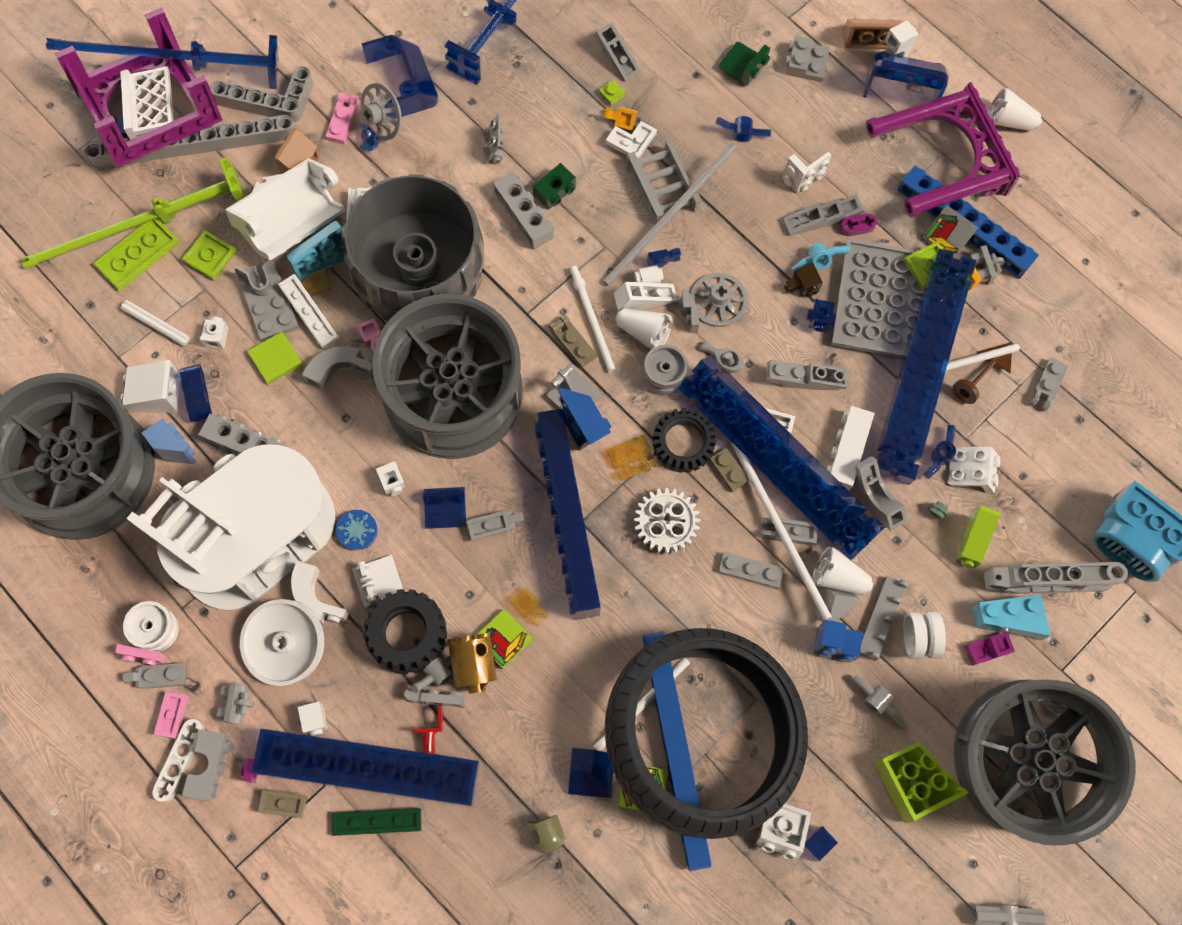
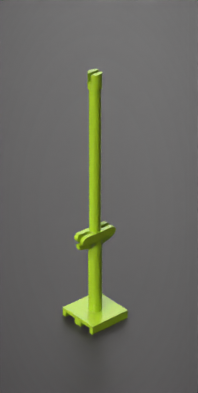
(162, 209)

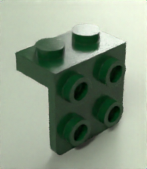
(744, 63)

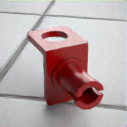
(428, 733)

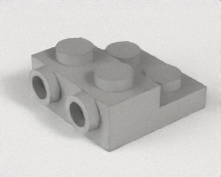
(806, 59)

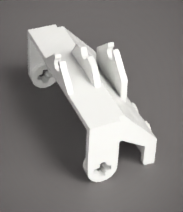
(286, 208)

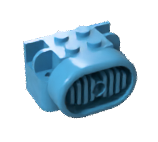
(1141, 533)

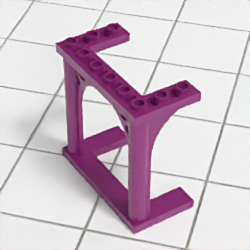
(89, 84)

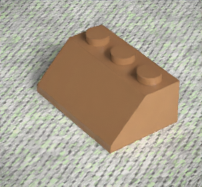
(867, 33)

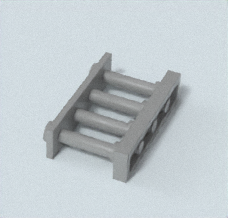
(644, 180)

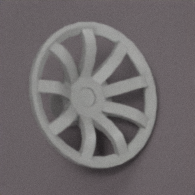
(375, 113)
(720, 297)

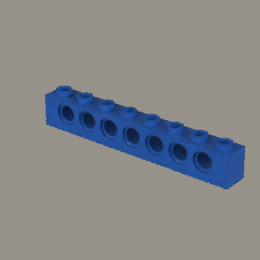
(994, 233)

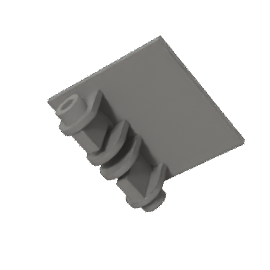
(493, 141)

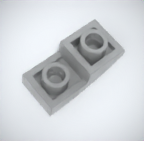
(689, 309)

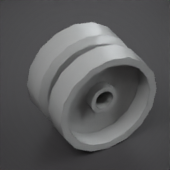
(665, 369)

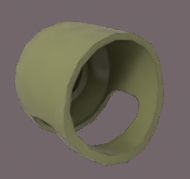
(549, 832)

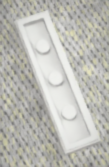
(308, 311)

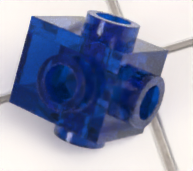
(821, 315)

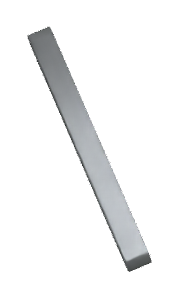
(201, 142)

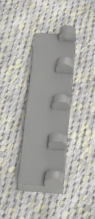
(882, 617)

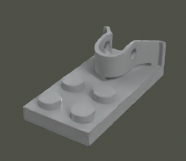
(266, 300)

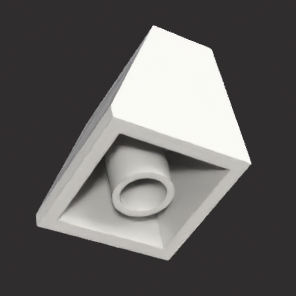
(151, 388)

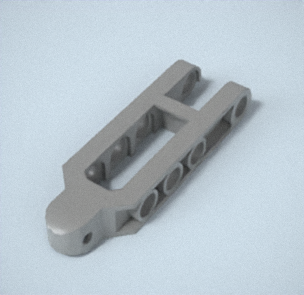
(1082, 577)

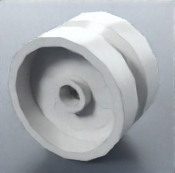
(150, 626)
(924, 635)

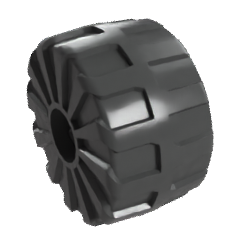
(407, 220)

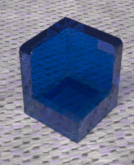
(820, 843)

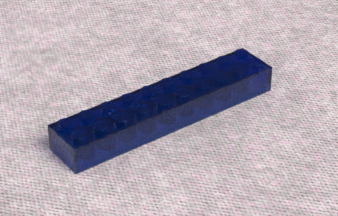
(568, 515)
(366, 767)

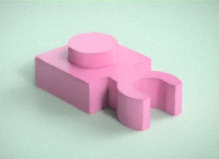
(369, 332)

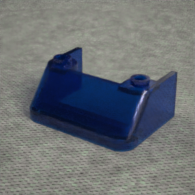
(907, 71)
(415, 93)

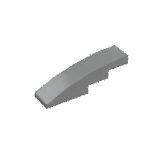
(824, 215)

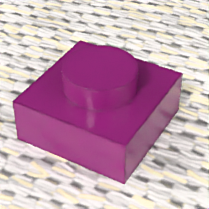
(246, 771)

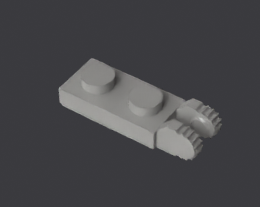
(1049, 382)
(798, 531)
(434, 697)

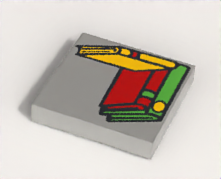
(950, 231)

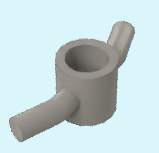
(436, 673)
(878, 700)

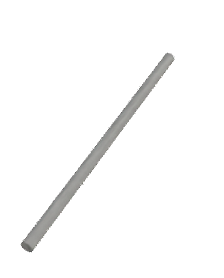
(670, 213)

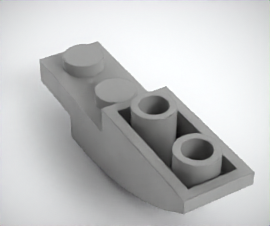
(807, 377)

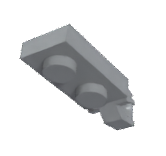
(493, 524)
(157, 676)

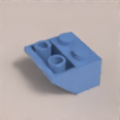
(169, 443)

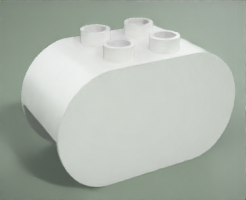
(277, 517)

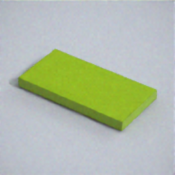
(136, 253)

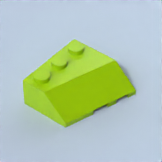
(917, 782)

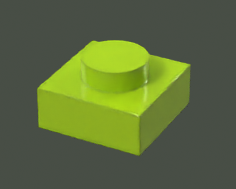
(612, 92)

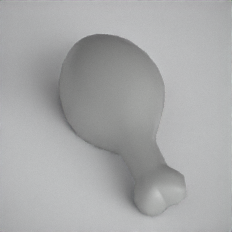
(727, 358)

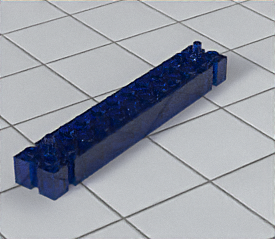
(924, 366)
(781, 457)

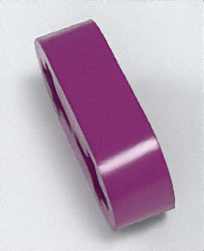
(858, 224)

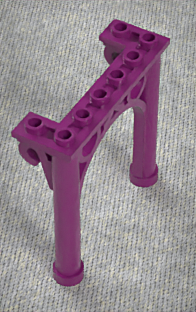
(948, 109)

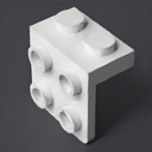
(801, 177)
(974, 468)

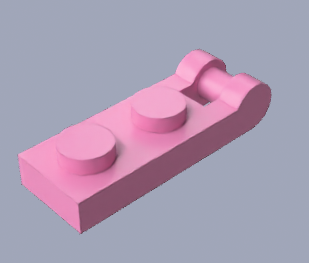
(342, 118)

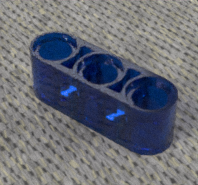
(195, 392)

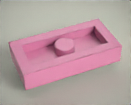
(131, 653)
(171, 715)

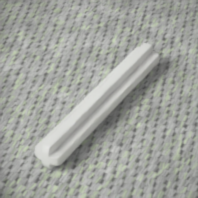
(155, 323)

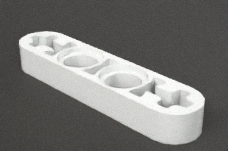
(175, 759)

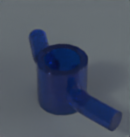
(743, 128)
(938, 459)

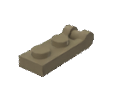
(573, 341)

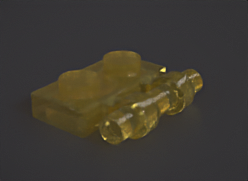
(629, 452)

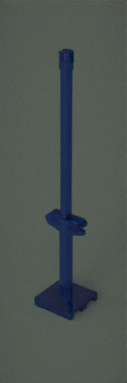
(197, 54)
(465, 61)

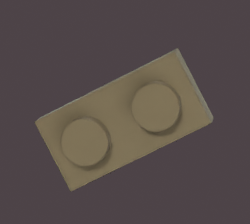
(729, 470)
(282, 804)

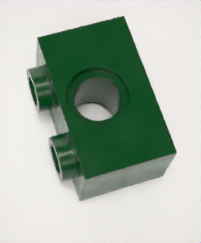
(560, 177)

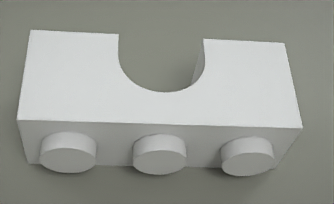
(901, 39)

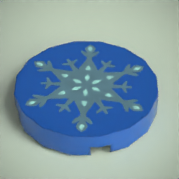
(356, 530)

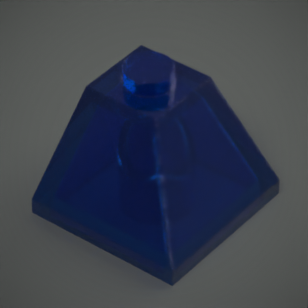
(590, 774)

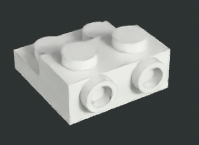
(785, 832)

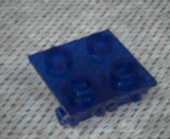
(444, 507)

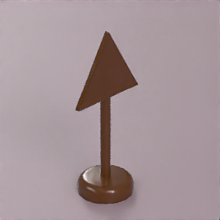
(966, 390)

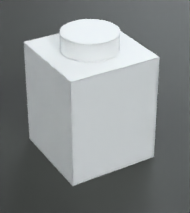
(313, 719)

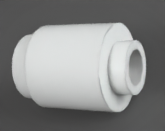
(649, 275)

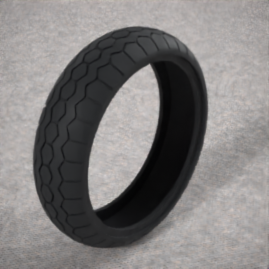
(782, 702)

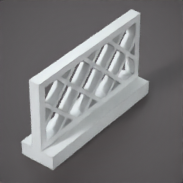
(132, 104)

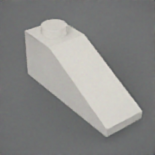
(644, 295)

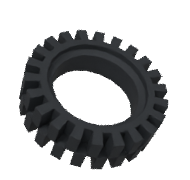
(692, 419)

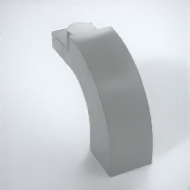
(332, 360)
(877, 497)

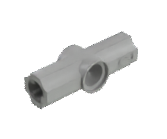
(1007, 915)

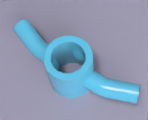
(821, 256)

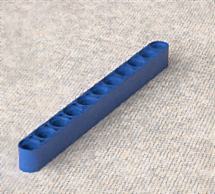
(677, 753)

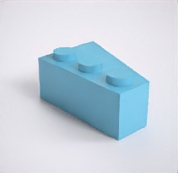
(1014, 615)

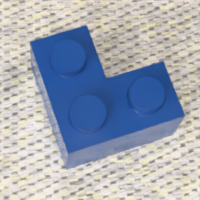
(837, 641)

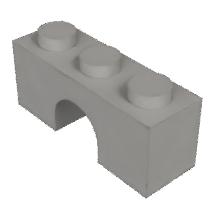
(206, 785)

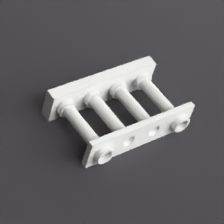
(177, 546)

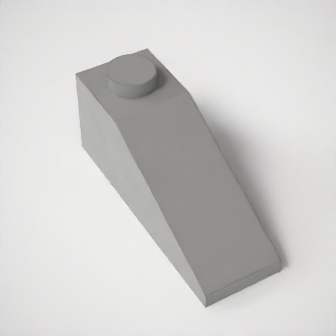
(617, 51)

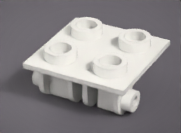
(376, 579)

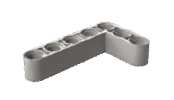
(267, 100)

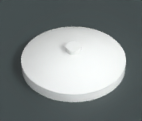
(282, 642)

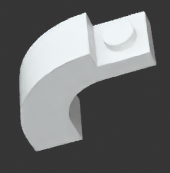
(303, 589)

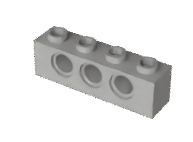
(511, 185)
(216, 425)

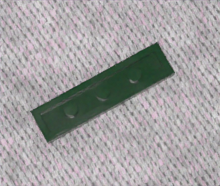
(377, 822)

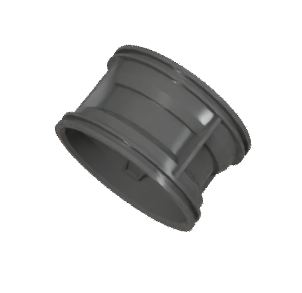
(406, 336)
(115, 495)
(1110, 778)

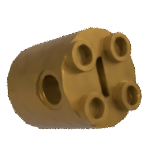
(472, 662)

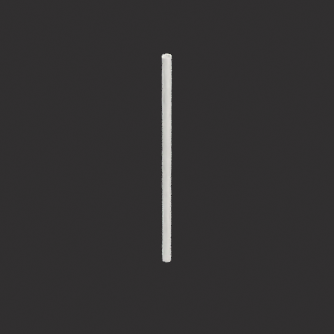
(783, 534)

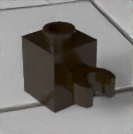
(806, 280)

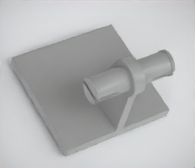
(571, 380)

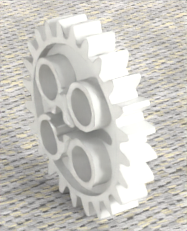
(667, 539)

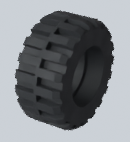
(388, 609)

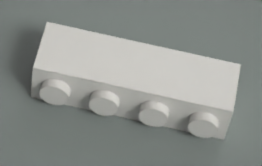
(850, 445)

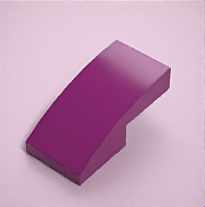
(989, 648)

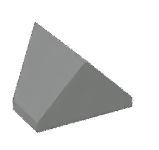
(836, 602)

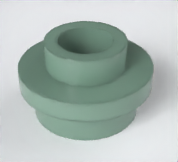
(939, 509)

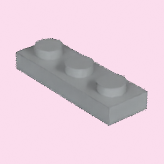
(751, 570)

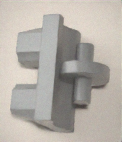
(989, 263)
(236, 703)

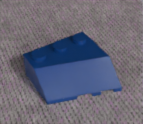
(582, 418)

